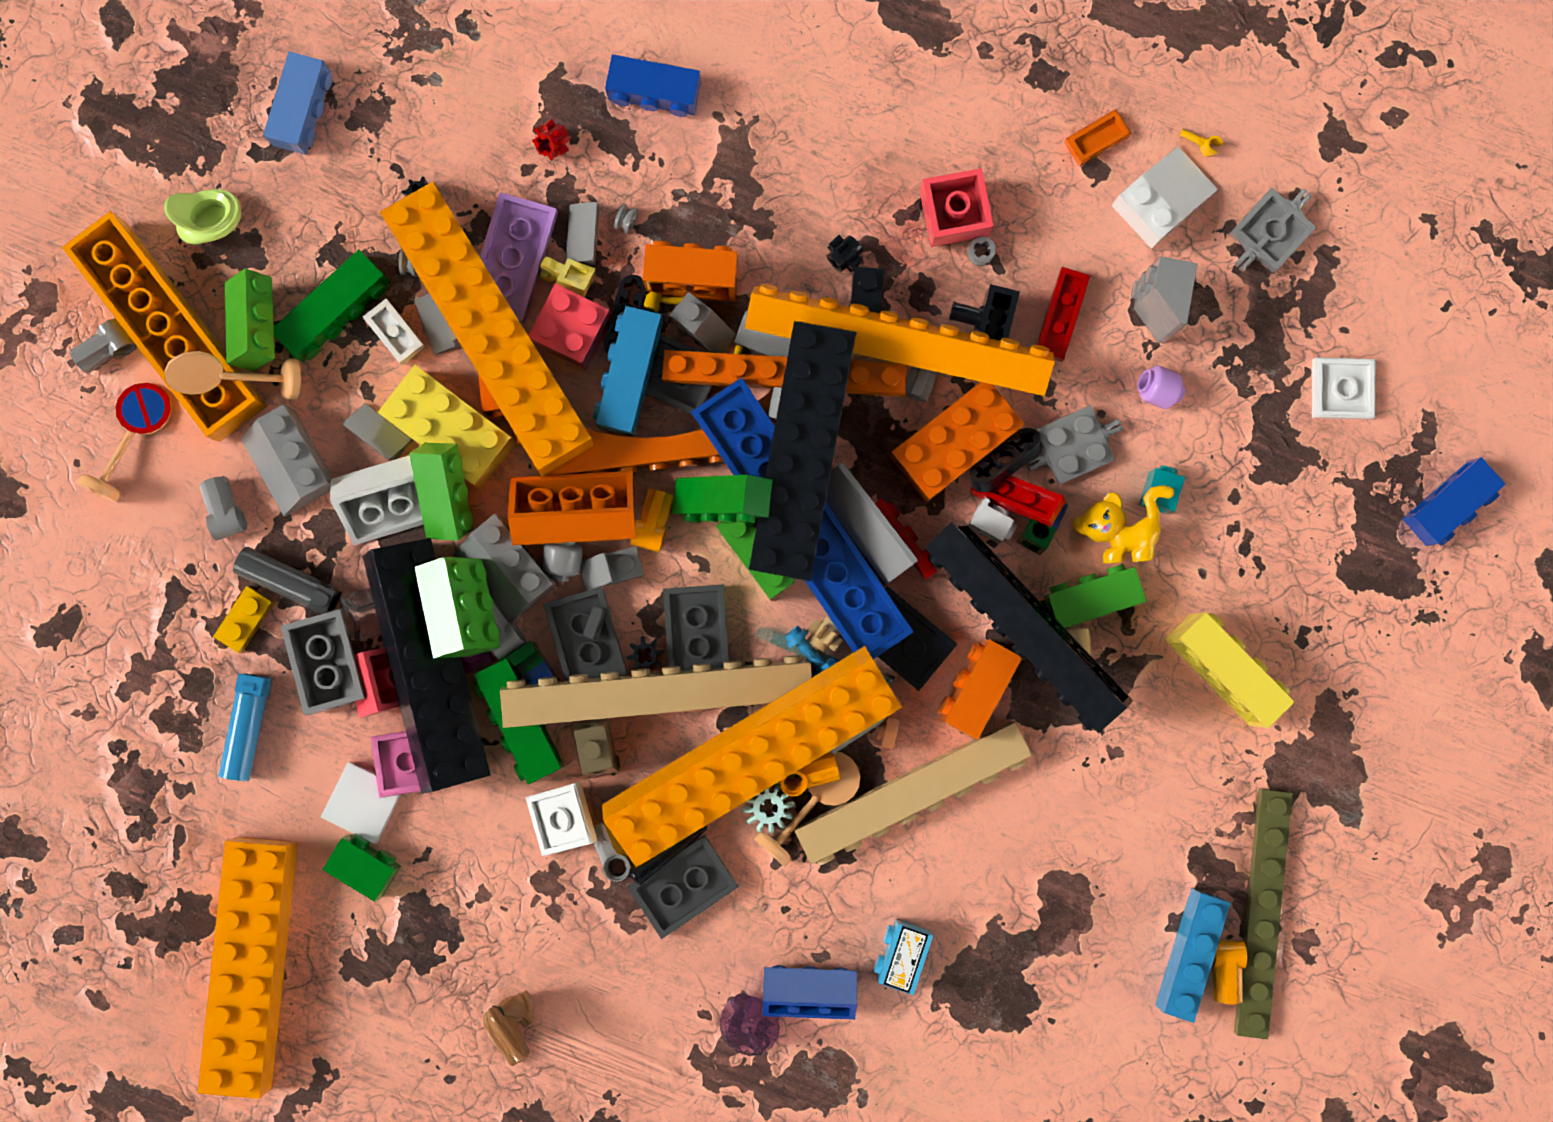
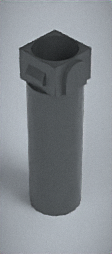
(286, 581)

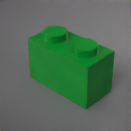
(362, 866)

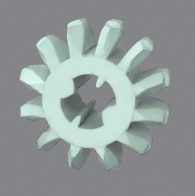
(761, 814)

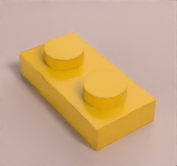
(244, 619)

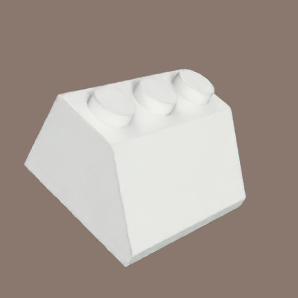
(377, 500)

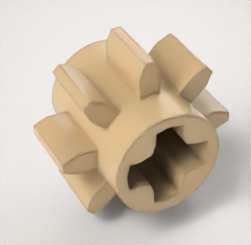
(824, 635)

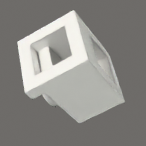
(992, 522)

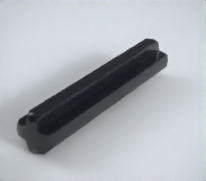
(649, 868)

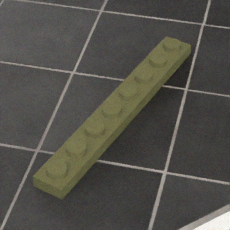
(1263, 912)

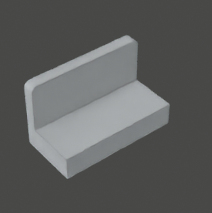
(435, 325)

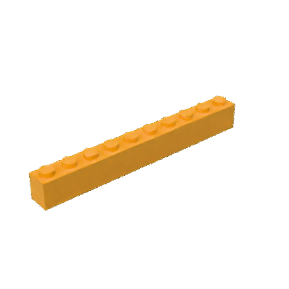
(907, 341)

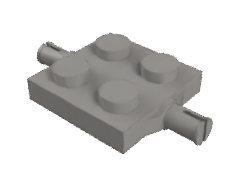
(1273, 230)
(1075, 445)

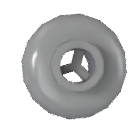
(562, 560)

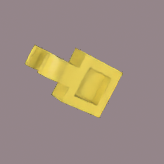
(571, 275)

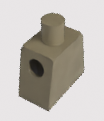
(595, 748)

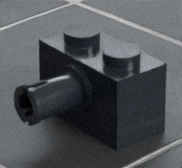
(993, 316)

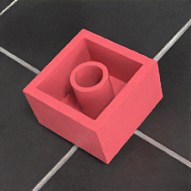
(956, 207)
(570, 326)

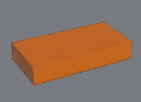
(1097, 137)

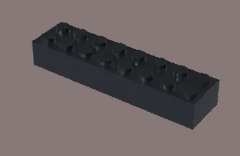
(803, 449)
(1028, 625)
(428, 689)

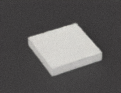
(1343, 388)
(357, 804)
(561, 819)

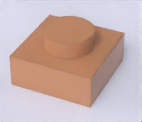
(888, 731)

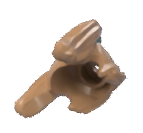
(502, 1027)

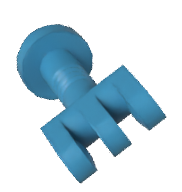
(797, 637)

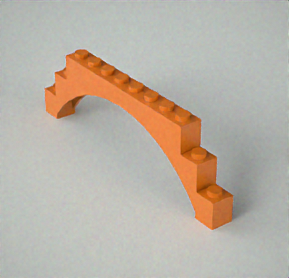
(631, 453)

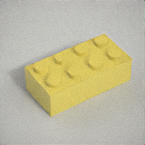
(436, 415)
(1230, 670)

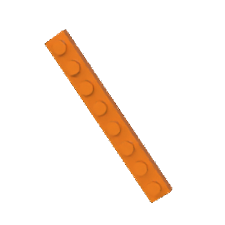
(769, 371)

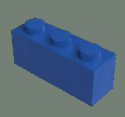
(653, 85)
(1454, 502)
(809, 992)

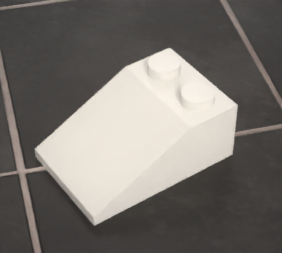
(1164, 197)

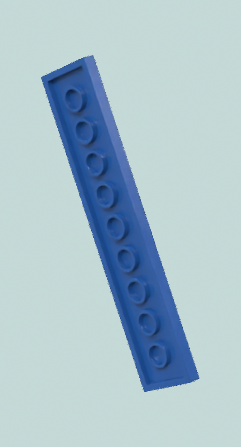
(840, 573)

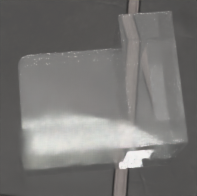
(360, 614)

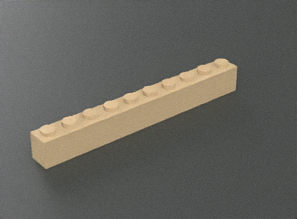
(650, 692)

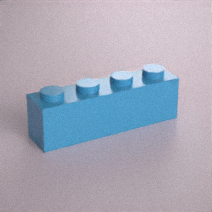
(629, 371)
(1192, 955)

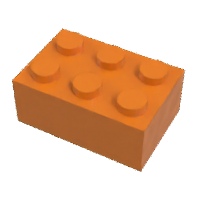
(680, 270)
(978, 688)

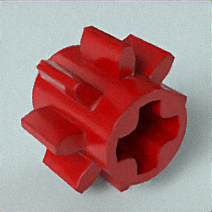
(551, 139)

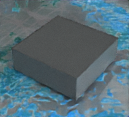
(595, 623)

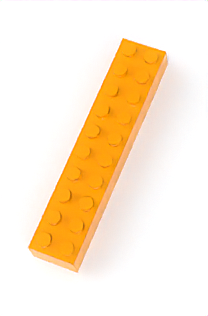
(487, 329)
(750, 757)

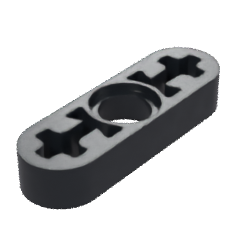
(623, 294)
(1001, 471)

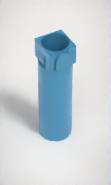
(244, 726)

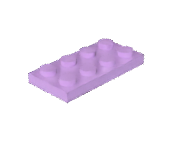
(517, 247)

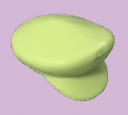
(203, 215)

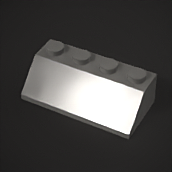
(867, 526)

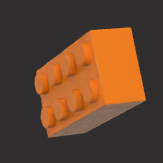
(956, 440)
(572, 508)

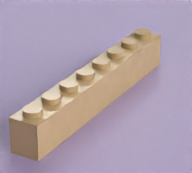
(913, 792)

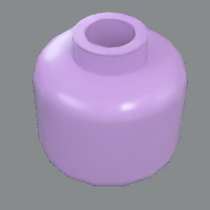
(1161, 387)

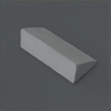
(583, 232)
(762, 342)
(378, 432)

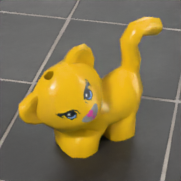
(1107, 523)

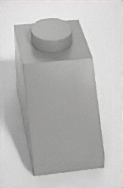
(702, 324)

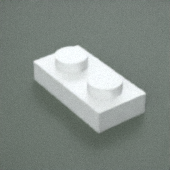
(394, 331)

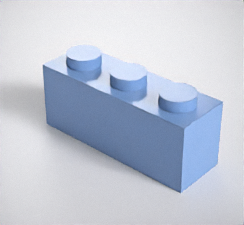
(298, 103)

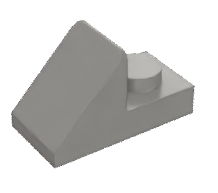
(611, 568)

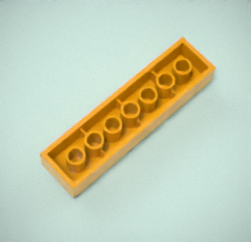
(159, 319)
(247, 967)

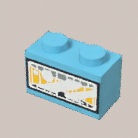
(903, 956)

